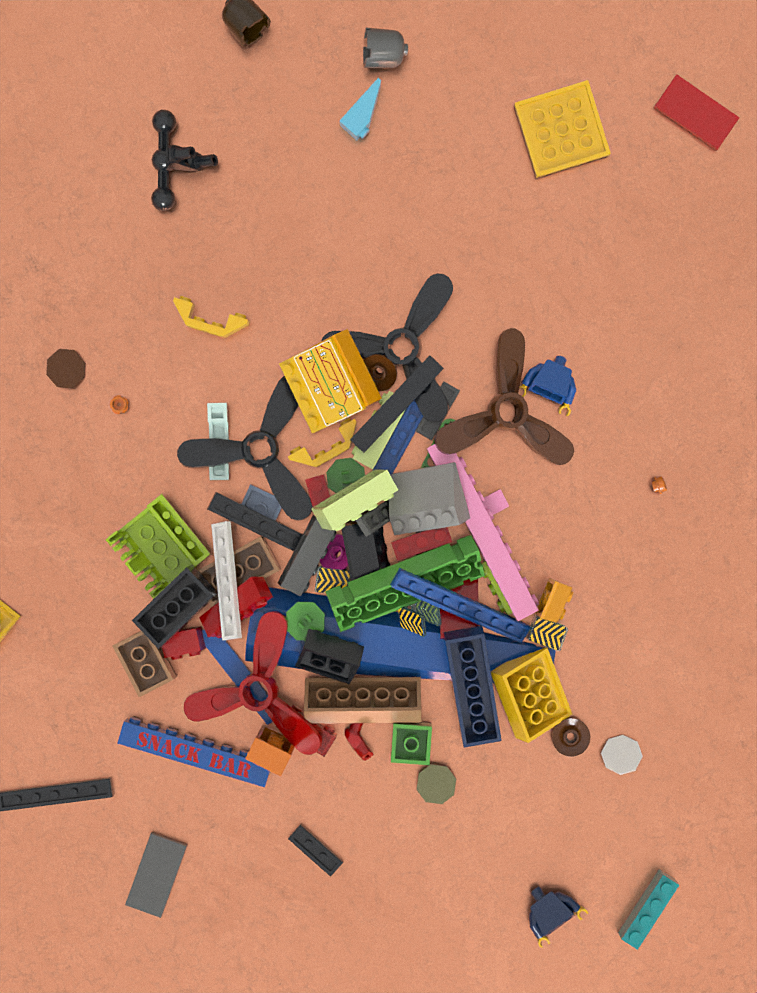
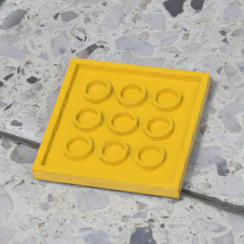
(562, 128)

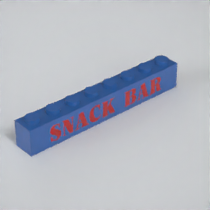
(191, 751)

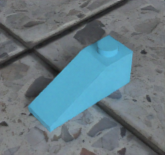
(359, 116)

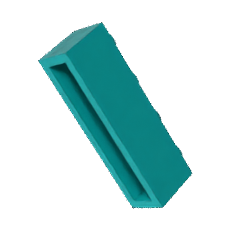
(648, 909)

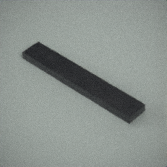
(396, 404)
(254, 521)
(56, 794)

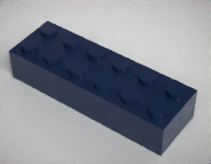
(472, 686)

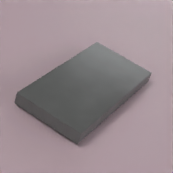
(156, 874)

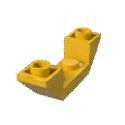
(234, 323)
(302, 456)

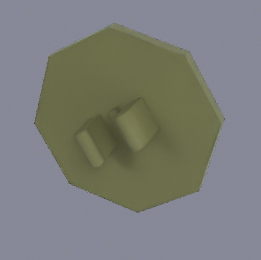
(436, 784)

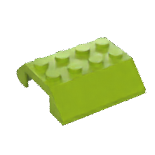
(158, 545)

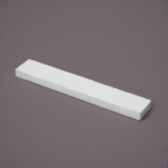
(226, 580)

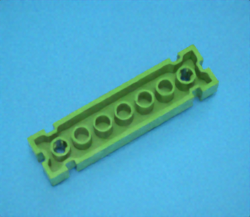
(374, 597)

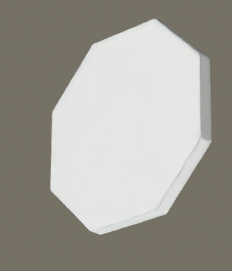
(621, 754)

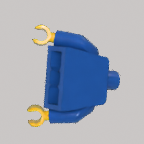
(552, 382)

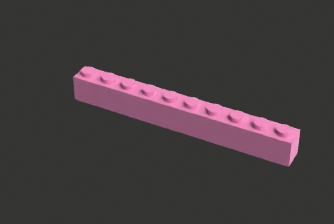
(489, 542)

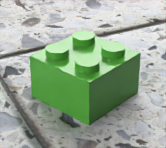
(411, 743)

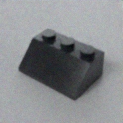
(364, 553)
(329, 656)

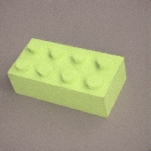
(355, 499)

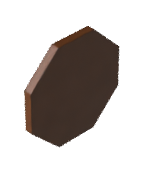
(65, 368)

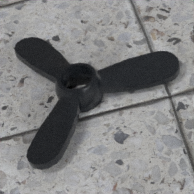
(423, 312)
(217, 452)

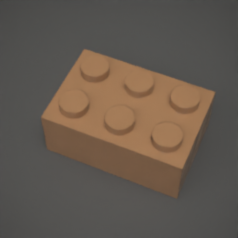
(143, 663)

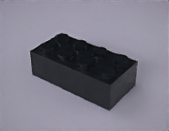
(175, 606)

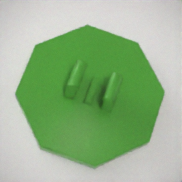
(343, 473)
(304, 617)

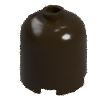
(245, 20)

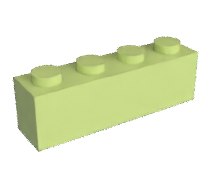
(374, 452)

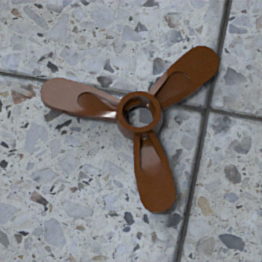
(536, 433)

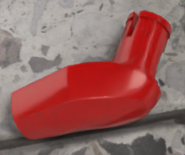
(357, 742)

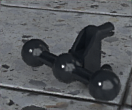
(172, 157)

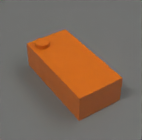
(270, 750)

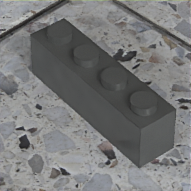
(306, 557)

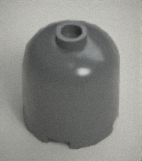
(384, 48)

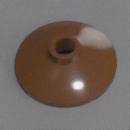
(382, 380)
(573, 746)

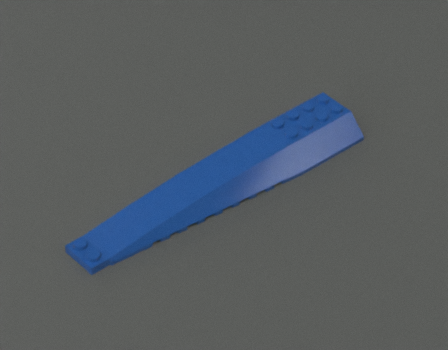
(387, 646)

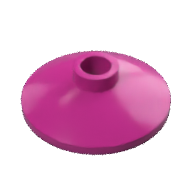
(331, 559)

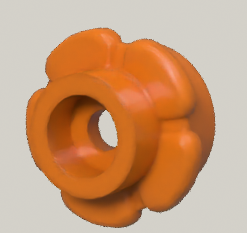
(114, 404)
(659, 484)

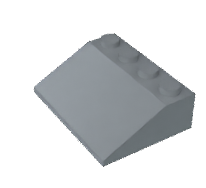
(427, 499)

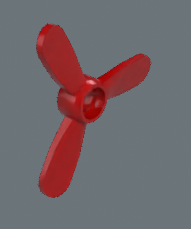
(267, 652)

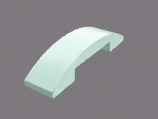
(220, 430)

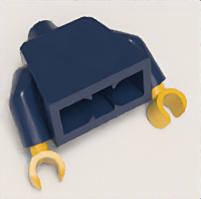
(551, 912)

